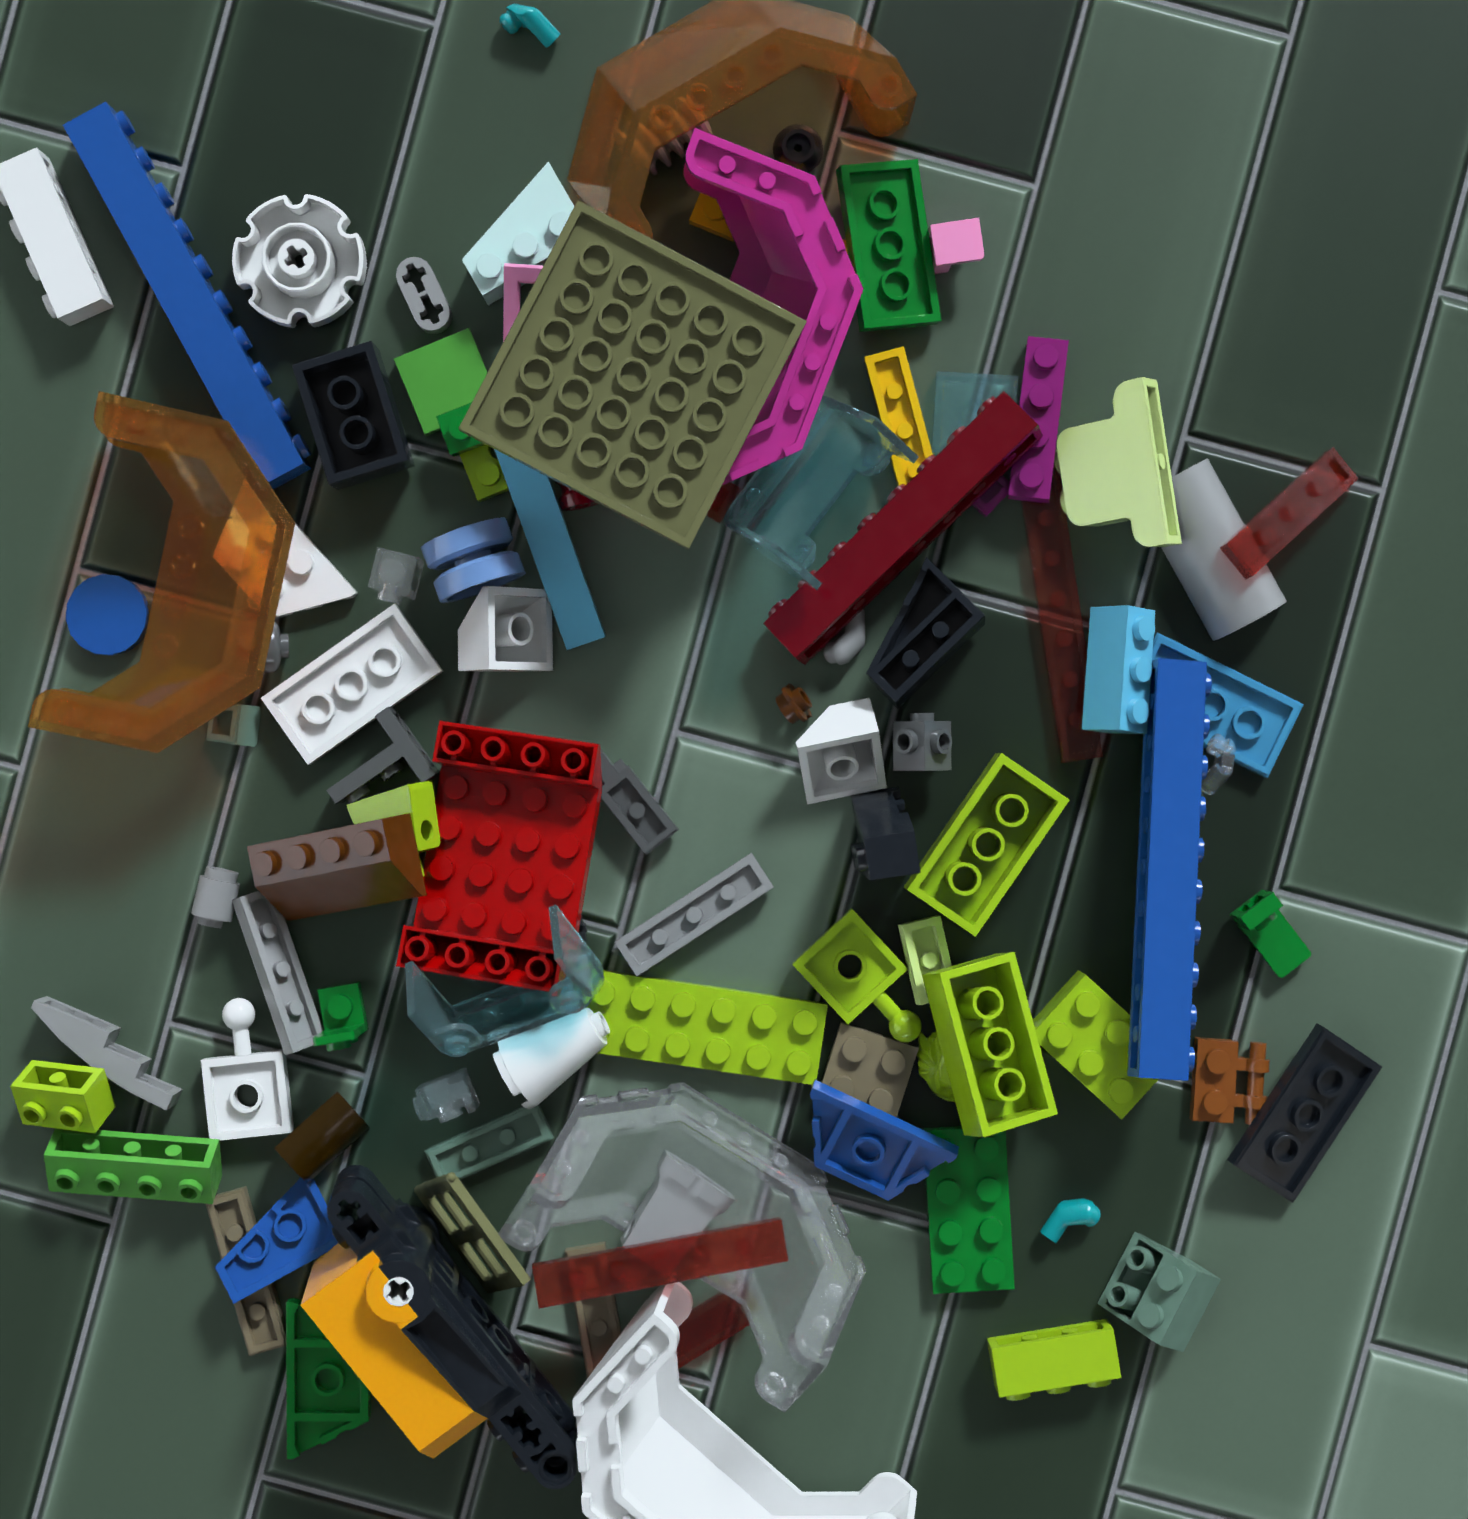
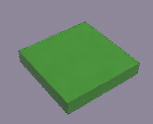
(442, 376)

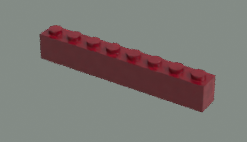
(904, 526)

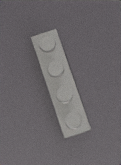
(694, 914)
(278, 972)

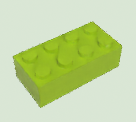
(986, 843)
(989, 1044)

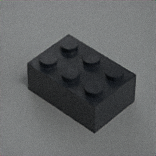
(353, 415)

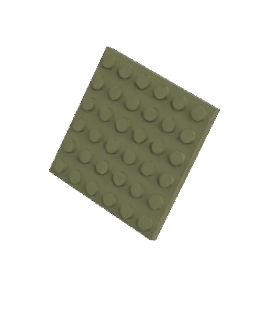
(632, 375)

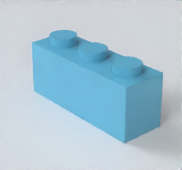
(1118, 669)

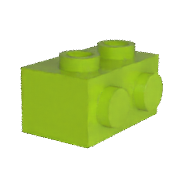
(63, 1096)

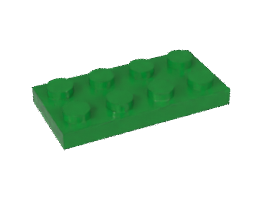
(889, 244)
(970, 1215)

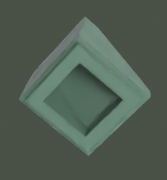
(236, 726)

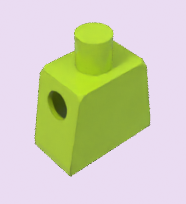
(412, 798)

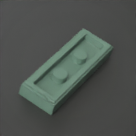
(490, 1143)

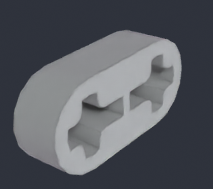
(415, 299)

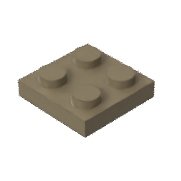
(870, 1067)

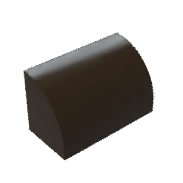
(322, 1137)

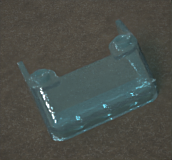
(795, 493)
(509, 1008)

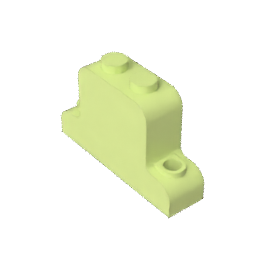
(1121, 468)

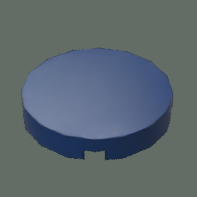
(107, 615)

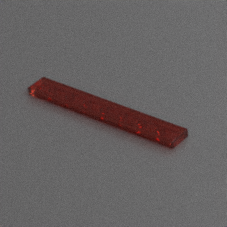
(1060, 622)

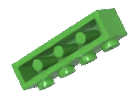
(134, 1165)

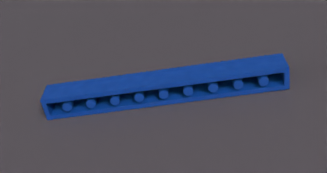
(185, 292)
(1169, 872)

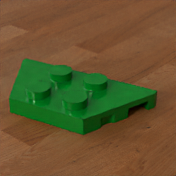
(320, 1386)

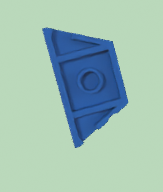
(871, 1145)

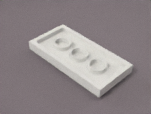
(351, 684)

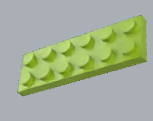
(711, 1027)

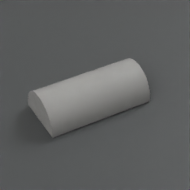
(1207, 575)

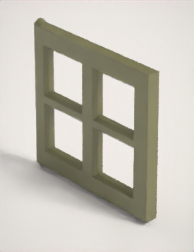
(472, 1233)

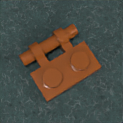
(1215, 1080)

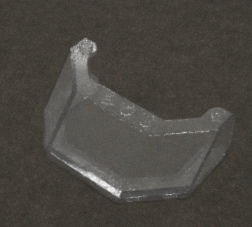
(609, 1162)

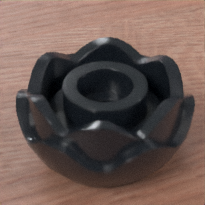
(800, 136)

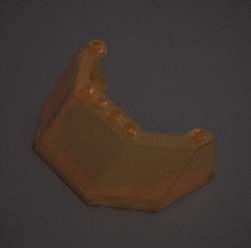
(709, 66)
(211, 591)

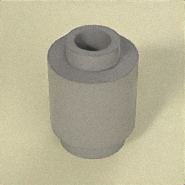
(215, 896)

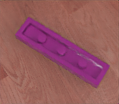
(1042, 402)

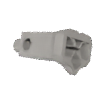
(677, 1203)

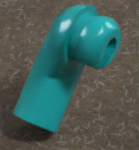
(529, 18)
(1070, 1213)

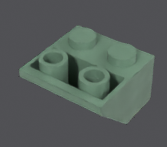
(1159, 1292)

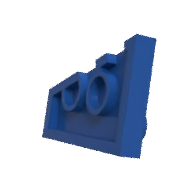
(280, 1242)

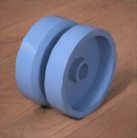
(472, 556)

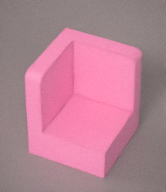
(955, 243)

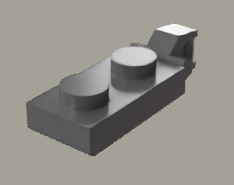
(634, 805)

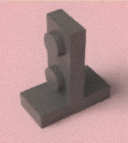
(387, 762)

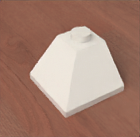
(507, 631)
(842, 753)

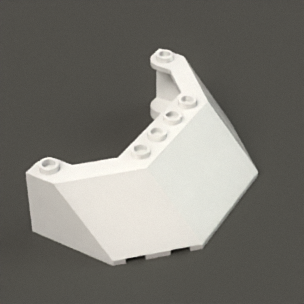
(666, 1456)

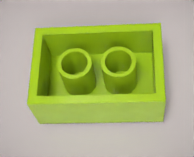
(1091, 1040)

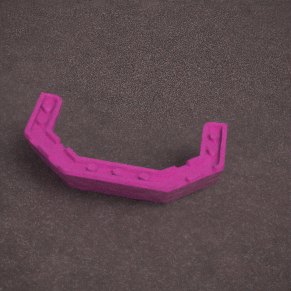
(792, 259)

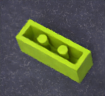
(1054, 1359)

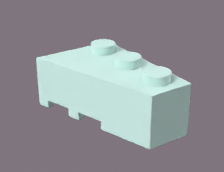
(521, 234)

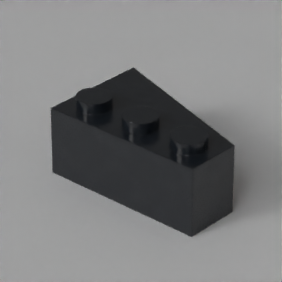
(924, 636)
(884, 835)

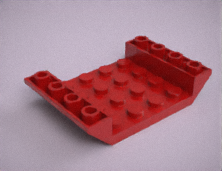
(513, 842)

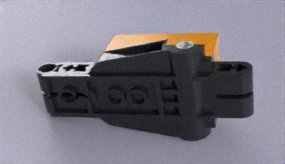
(428, 1336)

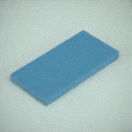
(1241, 709)

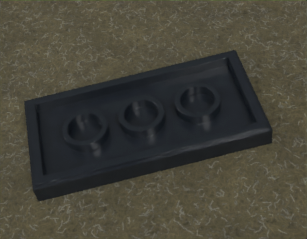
(1304, 1113)

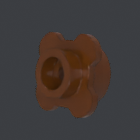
(794, 704)

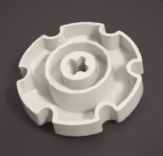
(268, 265)

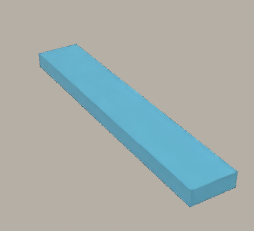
(553, 553)

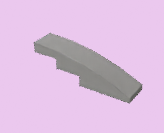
(95, 1044)

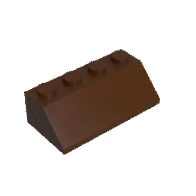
(339, 868)

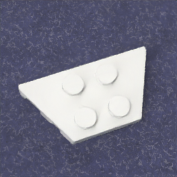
(310, 578)

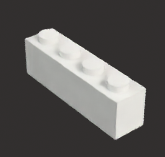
(52, 238)

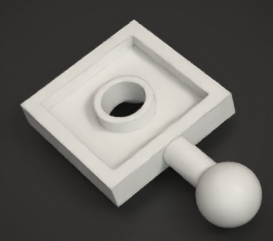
(263, 1070)

